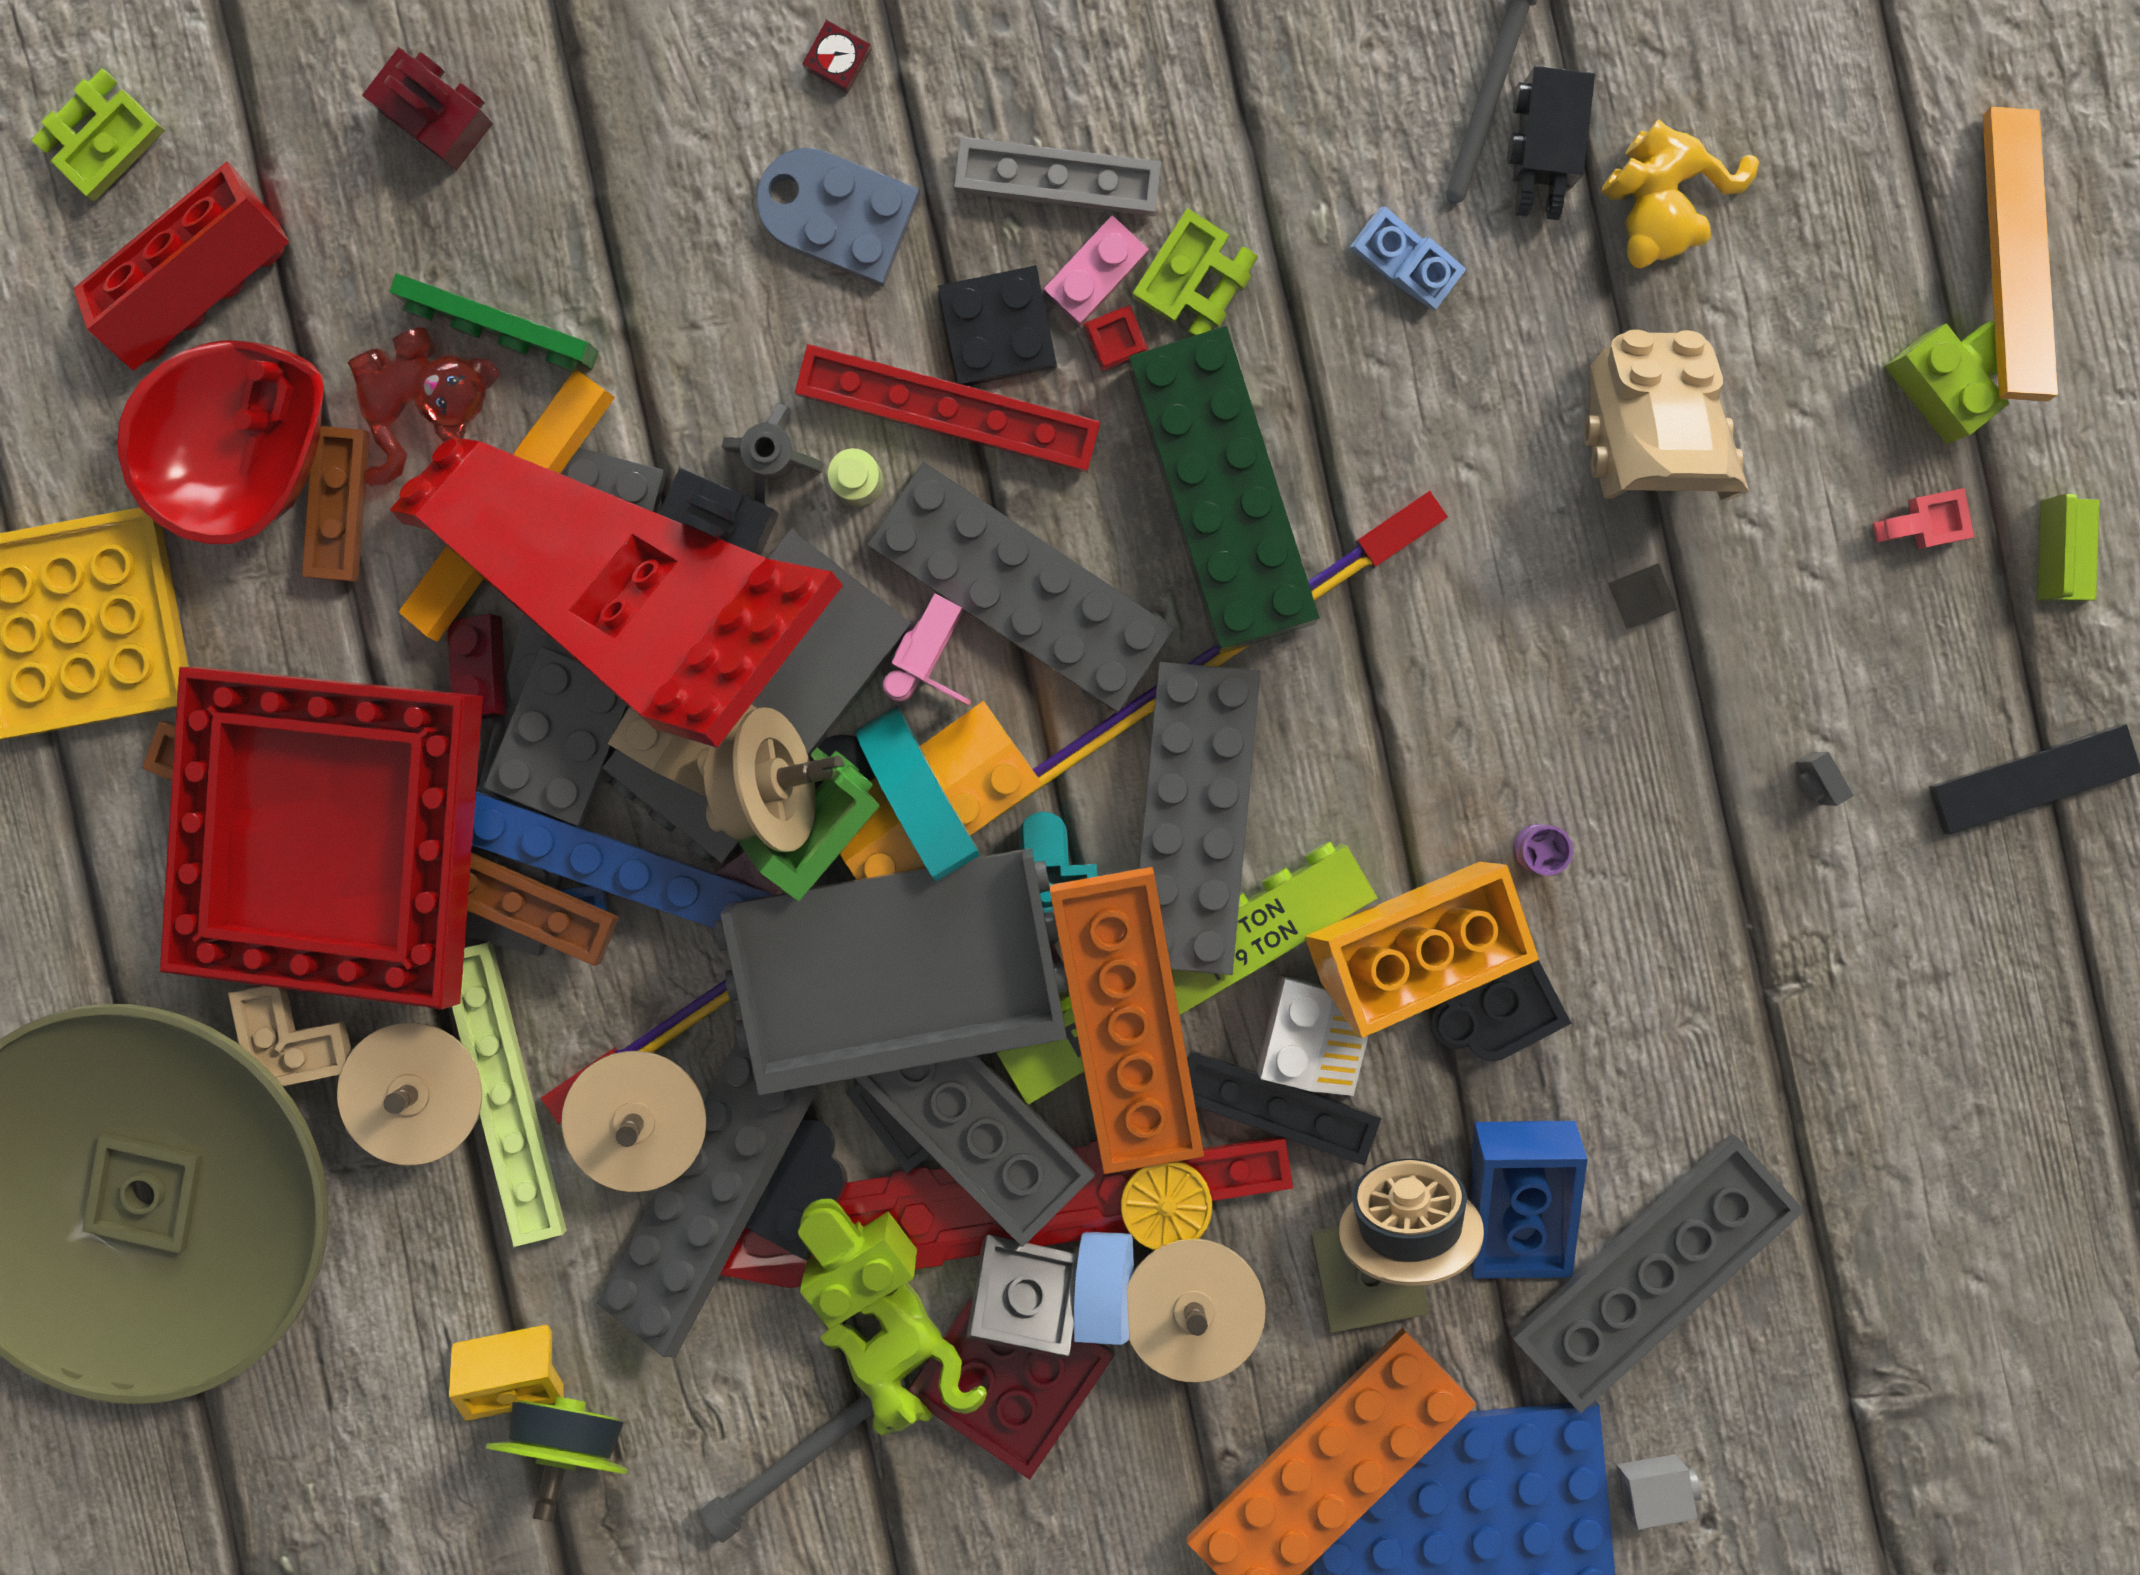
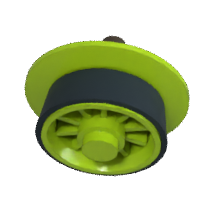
(560, 1440)

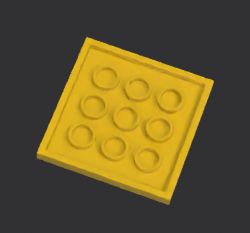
(86, 624)

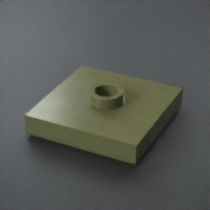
(1354, 1297)

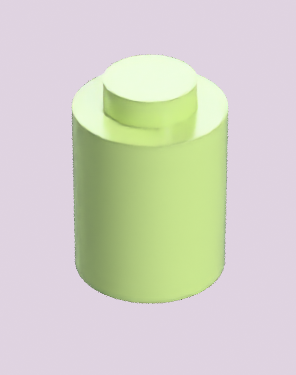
(855, 477)

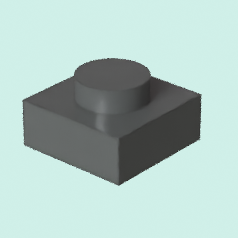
(1822, 779)

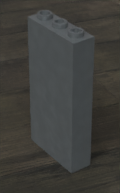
(809, 689)

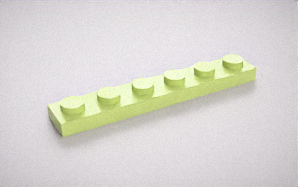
(507, 1102)

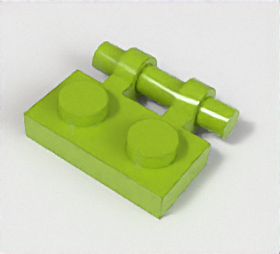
(106, 143)
(1181, 267)

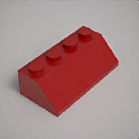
(179, 268)

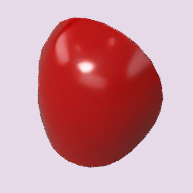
(221, 439)

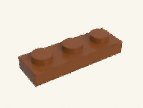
(336, 505)

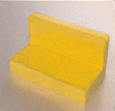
(502, 1369)

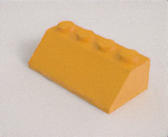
(979, 775)
(1423, 947)

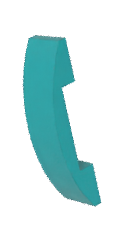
(916, 794)

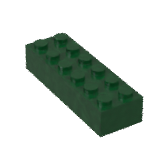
(1222, 490)

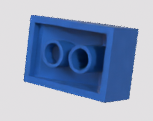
(1528, 1197)

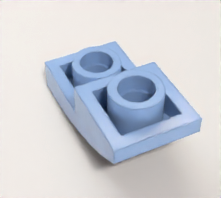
(1406, 259)
(1101, 1288)

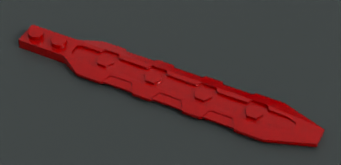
(951, 1224)

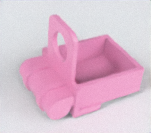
(921, 651)

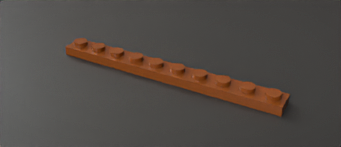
(493, 889)

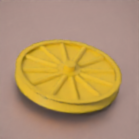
(1166, 1204)

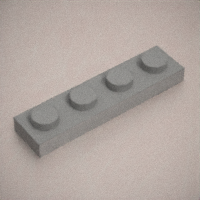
(1057, 176)

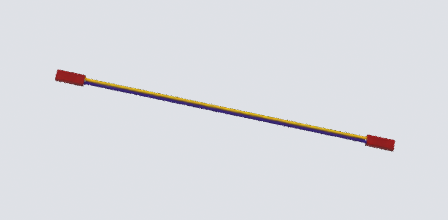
(1377, 547)

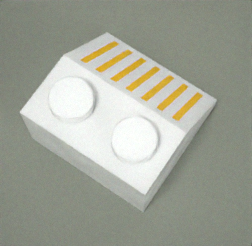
(1309, 1041)

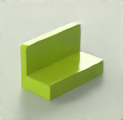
(2068, 549)

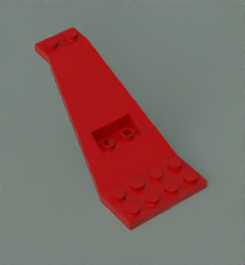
(639, 600)

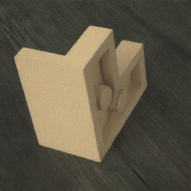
(268, 1033)

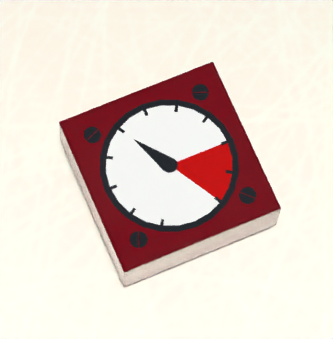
(837, 56)

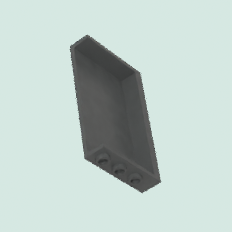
(894, 971)

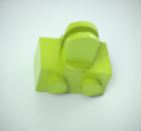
(1951, 379)
(850, 1261)

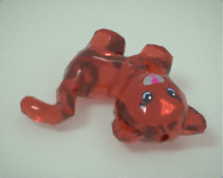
(444, 391)

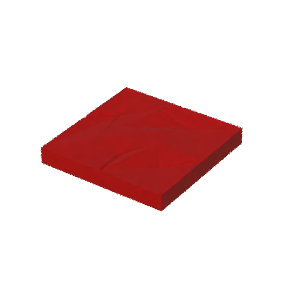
(321, 835)

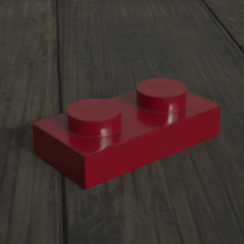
(478, 661)

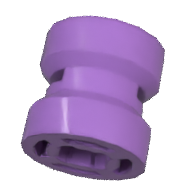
(1552, 851)

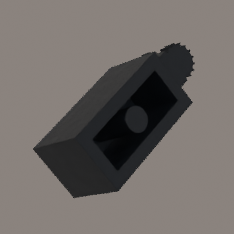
(1551, 135)

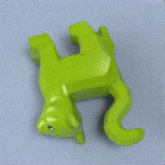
(901, 1346)

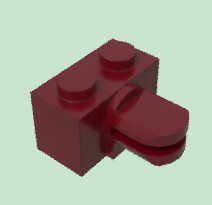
(428, 108)

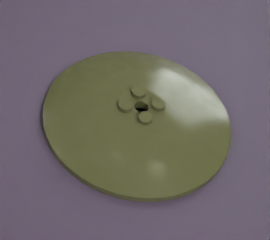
(166, 1292)

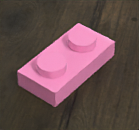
(1096, 270)

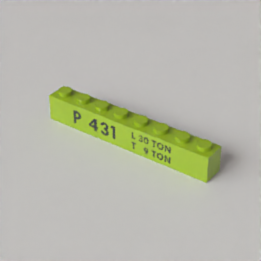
(1266, 928)

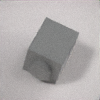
(1659, 1491)

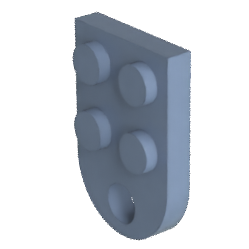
(840, 213)

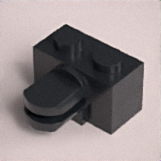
(719, 511)

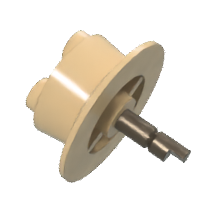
(763, 782)

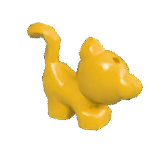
(1663, 217)

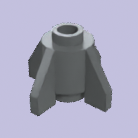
(780, 462)

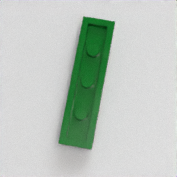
(473, 318)

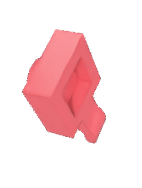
(1932, 520)

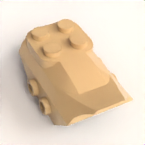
(1661, 417)

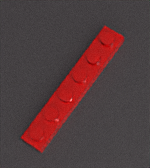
(947, 408)

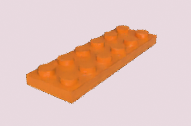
(1127, 1019)
(1334, 1465)

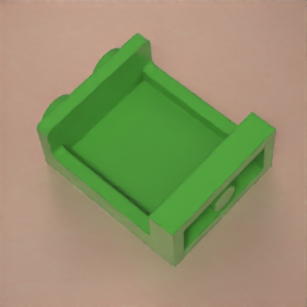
(839, 814)

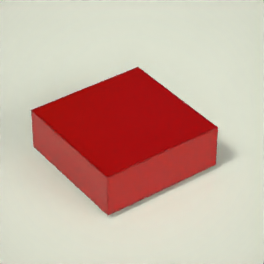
(1115, 338)

